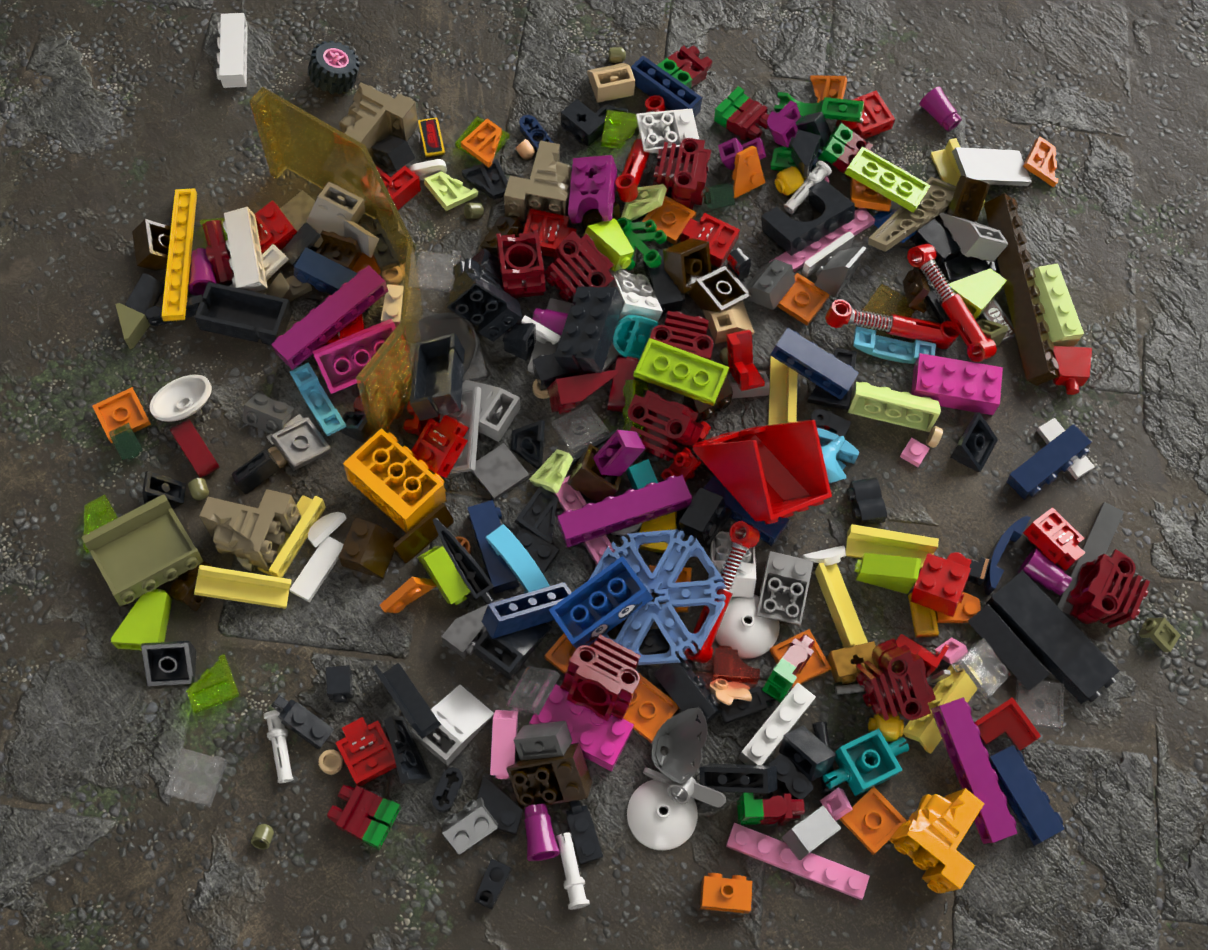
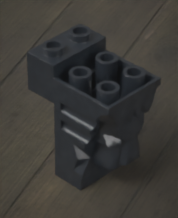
(481, 297)

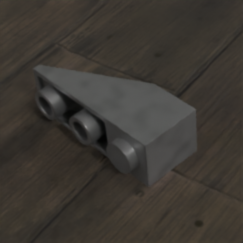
(465, 632)

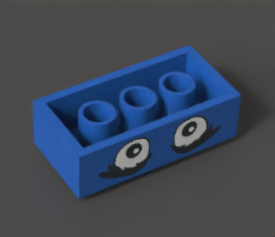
(601, 603)

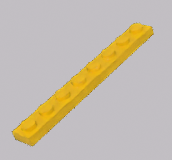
(179, 255)

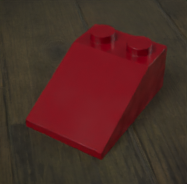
(571, 391)

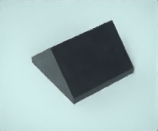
(975, 444)
(169, 663)

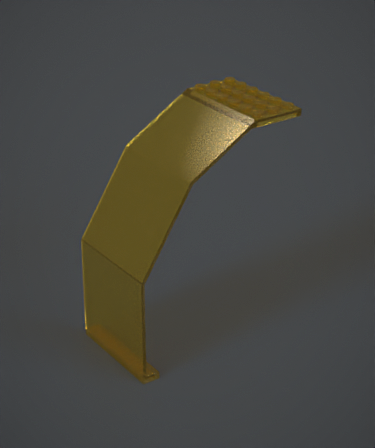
(324, 155)

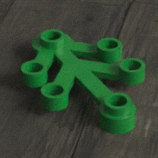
(651, 257)

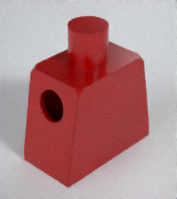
(1073, 367)

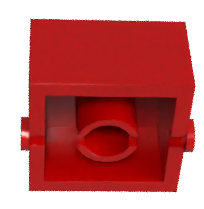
(940, 585)

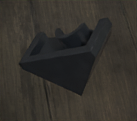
(529, 443)

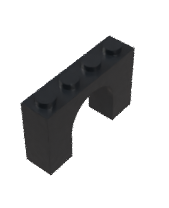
(797, 235)

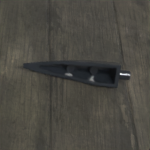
(467, 567)

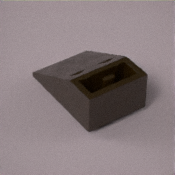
(551, 779)

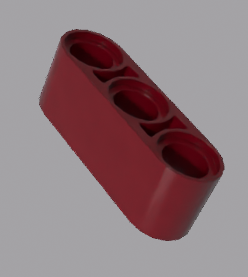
(626, 370)
(194, 448)

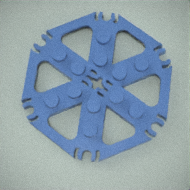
(673, 594)

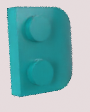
(632, 335)

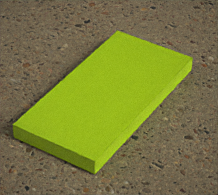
(887, 179)
(681, 371)

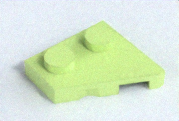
(449, 191)
(648, 199)
(553, 471)

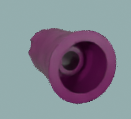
(940, 109)
(200, 272)
(551, 319)
(1045, 572)
(539, 834)

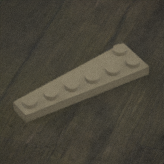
(905, 222)

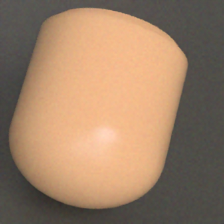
(525, 150)

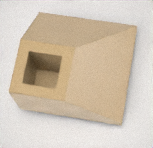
(727, 322)

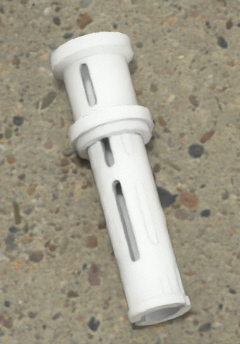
(816, 176)
(278, 734)
(573, 882)

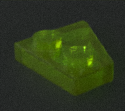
(618, 128)
(97, 514)
(213, 687)

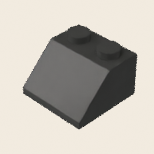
(839, 270)
(771, 283)

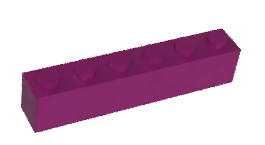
(330, 317)
(624, 510)
(974, 770)

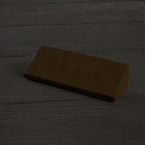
(422, 534)

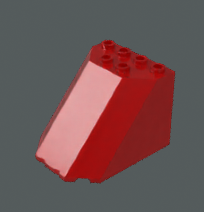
(769, 468)

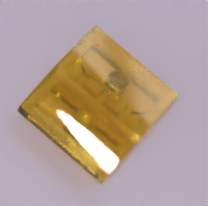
(887, 302)

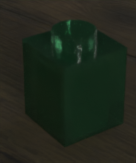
(719, 195)
(126, 442)

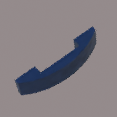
(994, 573)

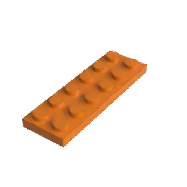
(649, 705)

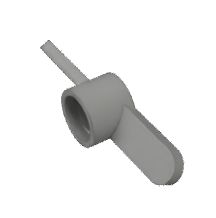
(683, 792)

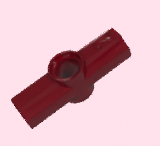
(217, 251)

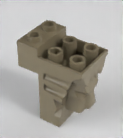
(378, 115)
(547, 188)
(251, 531)

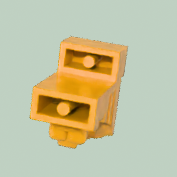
(934, 835)

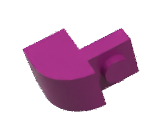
(783, 124)
(730, 148)

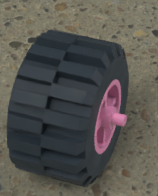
(333, 67)

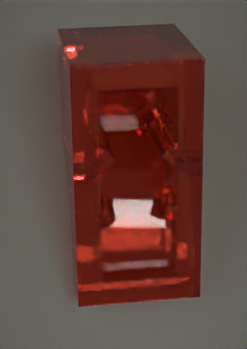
(730, 667)

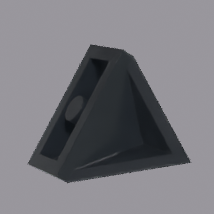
(157, 485)

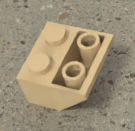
(612, 82)

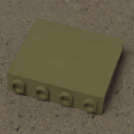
(142, 550)

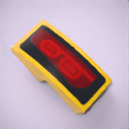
(431, 137)

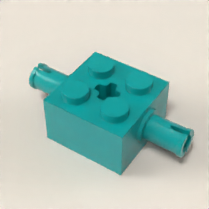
(853, 766)

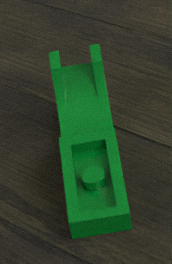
(830, 107)

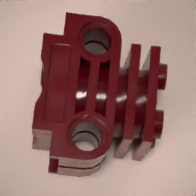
(686, 173)
(521, 264)
(578, 267)
(685, 333)
(663, 424)
(1108, 591)
(602, 678)
(895, 682)

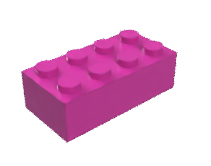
(347, 357)
(958, 383)
(599, 740)

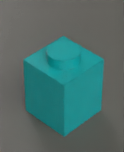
(641, 474)

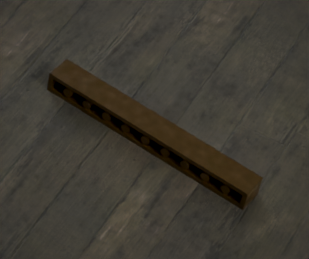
(1022, 293)

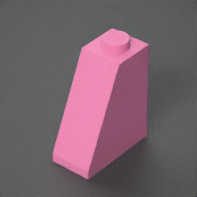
(503, 746)

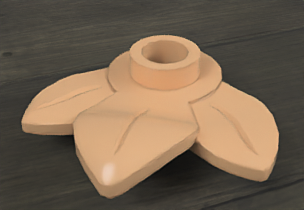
(727, 691)

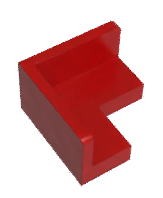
(401, 185)
(741, 361)
(930, 660)
(1012, 721)

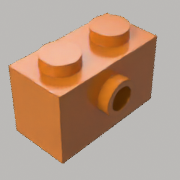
(726, 894)

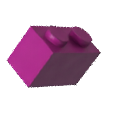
(619, 453)

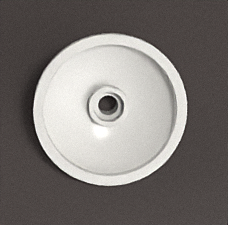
(180, 398)
(749, 639)
(655, 829)

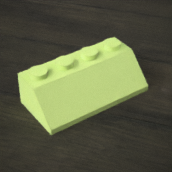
(1058, 306)
(894, 406)

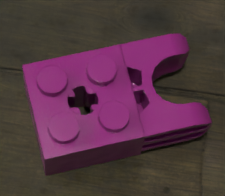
(592, 187)

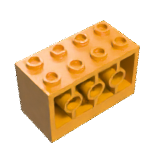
(395, 480)

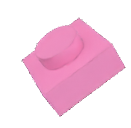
(914, 452)
(954, 652)
(837, 803)

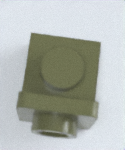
(1160, 632)

